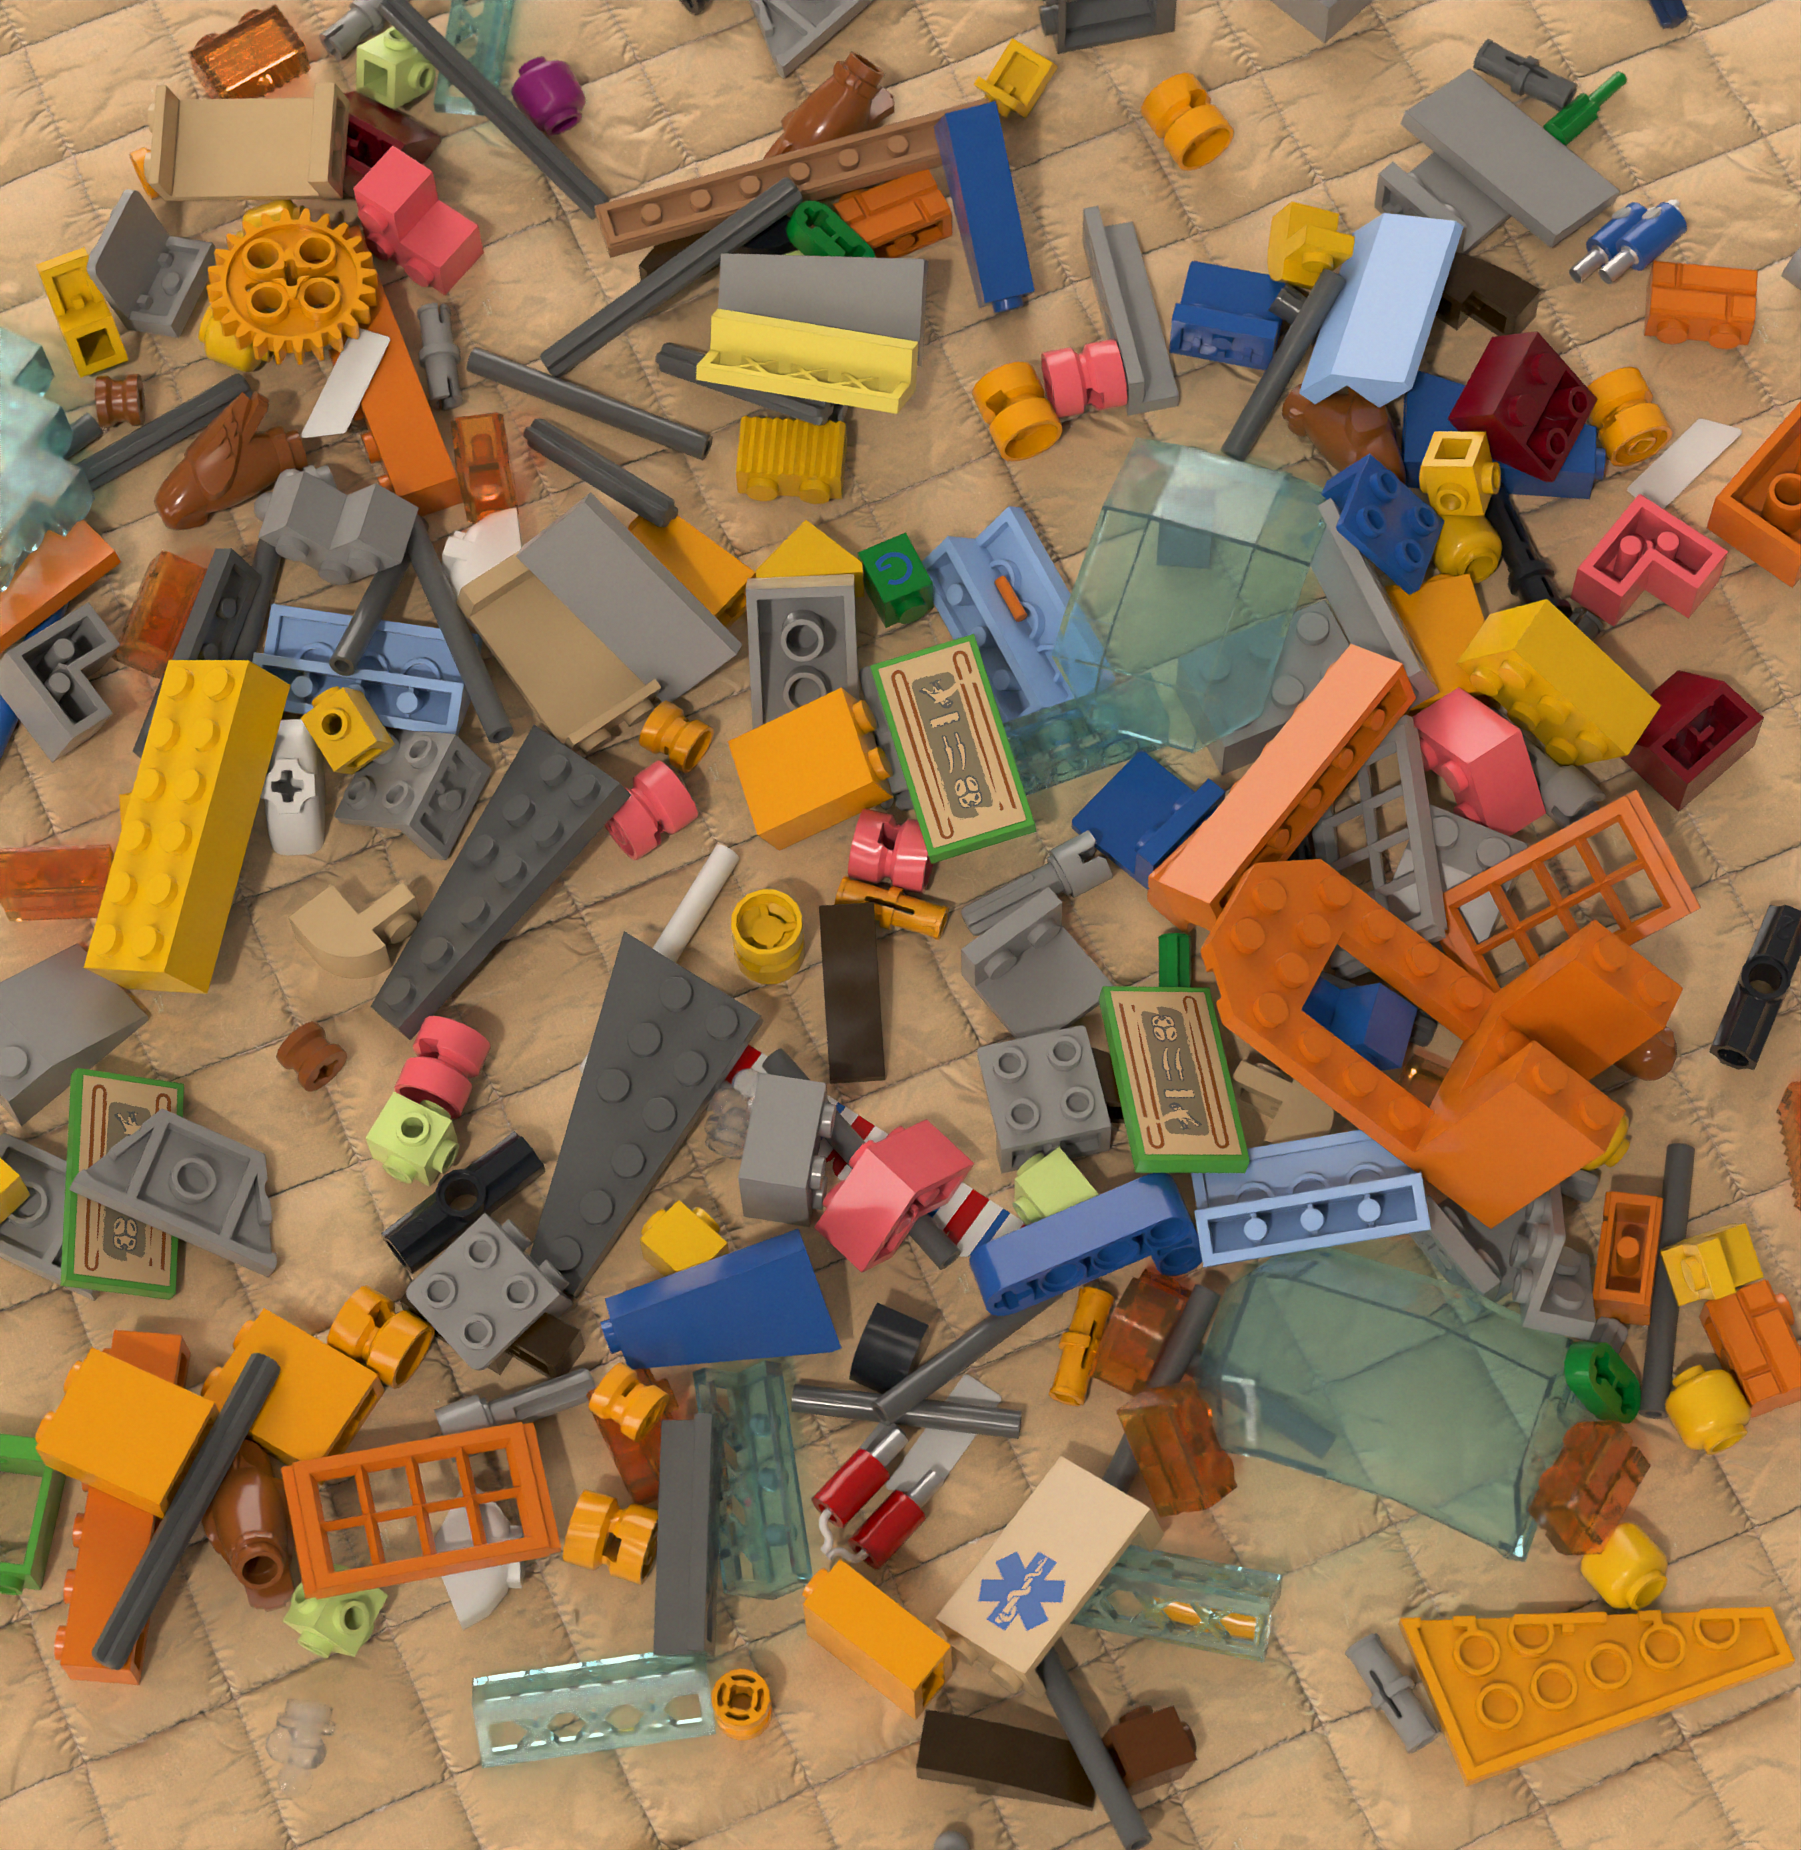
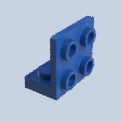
(1226, 316)
(1385, 521)
(1145, 815)

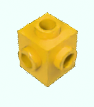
(1459, 473)

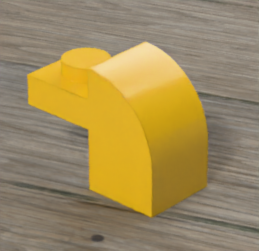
(1305, 243)
(81, 313)
(1711, 1264)

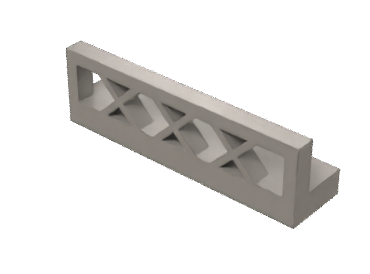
(1129, 312)
(1365, 605)

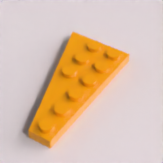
(1561, 1679)

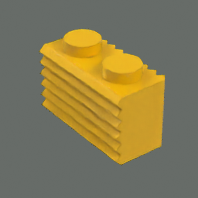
(791, 459)

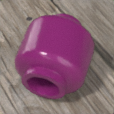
(549, 95)

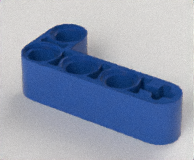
(1087, 1243)

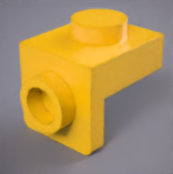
(1017, 79)

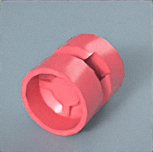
(1084, 378)
(655, 806)
(889, 850)
(444, 1061)

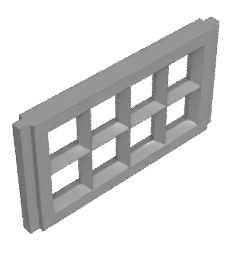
(1432, 921)

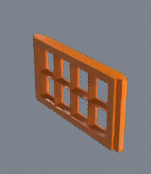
(1652, 856)
(311, 1528)

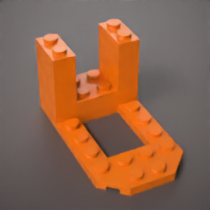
(1518, 1091)

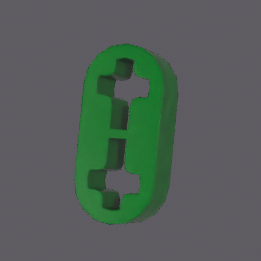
(828, 237)
(1602, 1381)

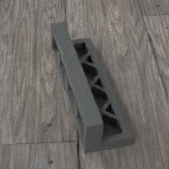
(214, 618)
(688, 1537)

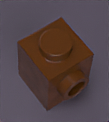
(1150, 1748)

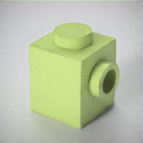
(1049, 1186)

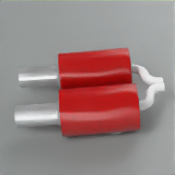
(854, 1486)

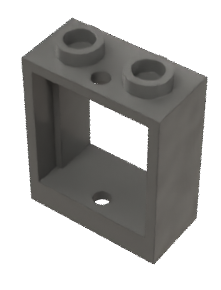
(1103, 22)

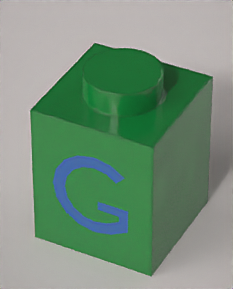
(896, 581)

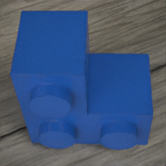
(1366, 1019)

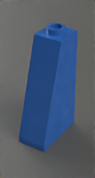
(985, 205)
(1427, 411)
(725, 1310)

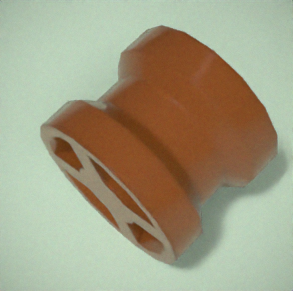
(120, 401)
(311, 1056)

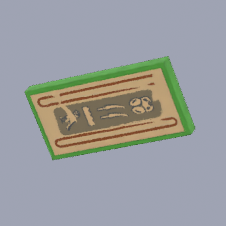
(953, 748)
(1173, 1080)
(100, 1244)

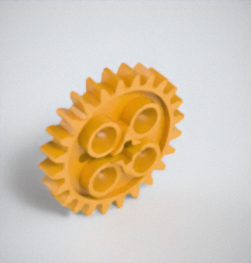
(292, 286)

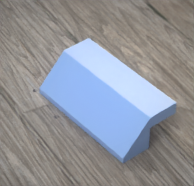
(1384, 309)
(968, 601)
(402, 672)
(1307, 1199)

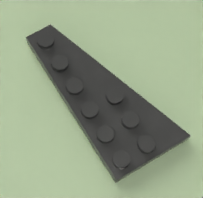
(522, 842)
(646, 1081)

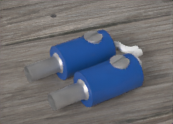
(1630, 240)

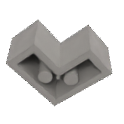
(336, 531)
(49, 684)
(780, 1161)

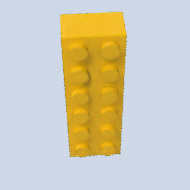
(187, 826)

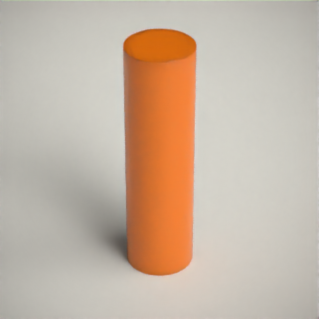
(1010, 598)

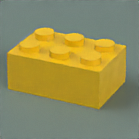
(1558, 684)

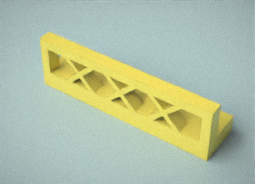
(810, 361)

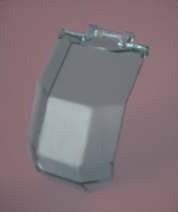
(1187, 594)
(1391, 1389)

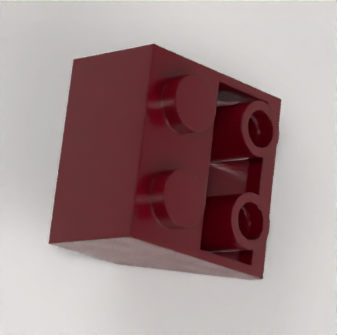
(373, 131)
(1524, 404)
(1693, 736)

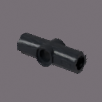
(1753, 1013)
(491, 1179)

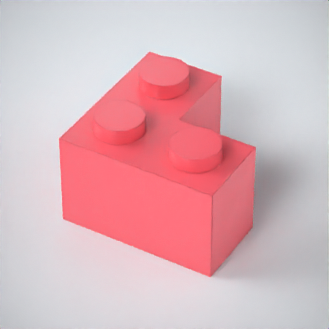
(412, 226)
(1648, 553)
(1480, 762)
(889, 1190)

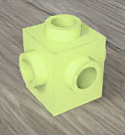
(392, 70)
(413, 1140)
(334, 1622)

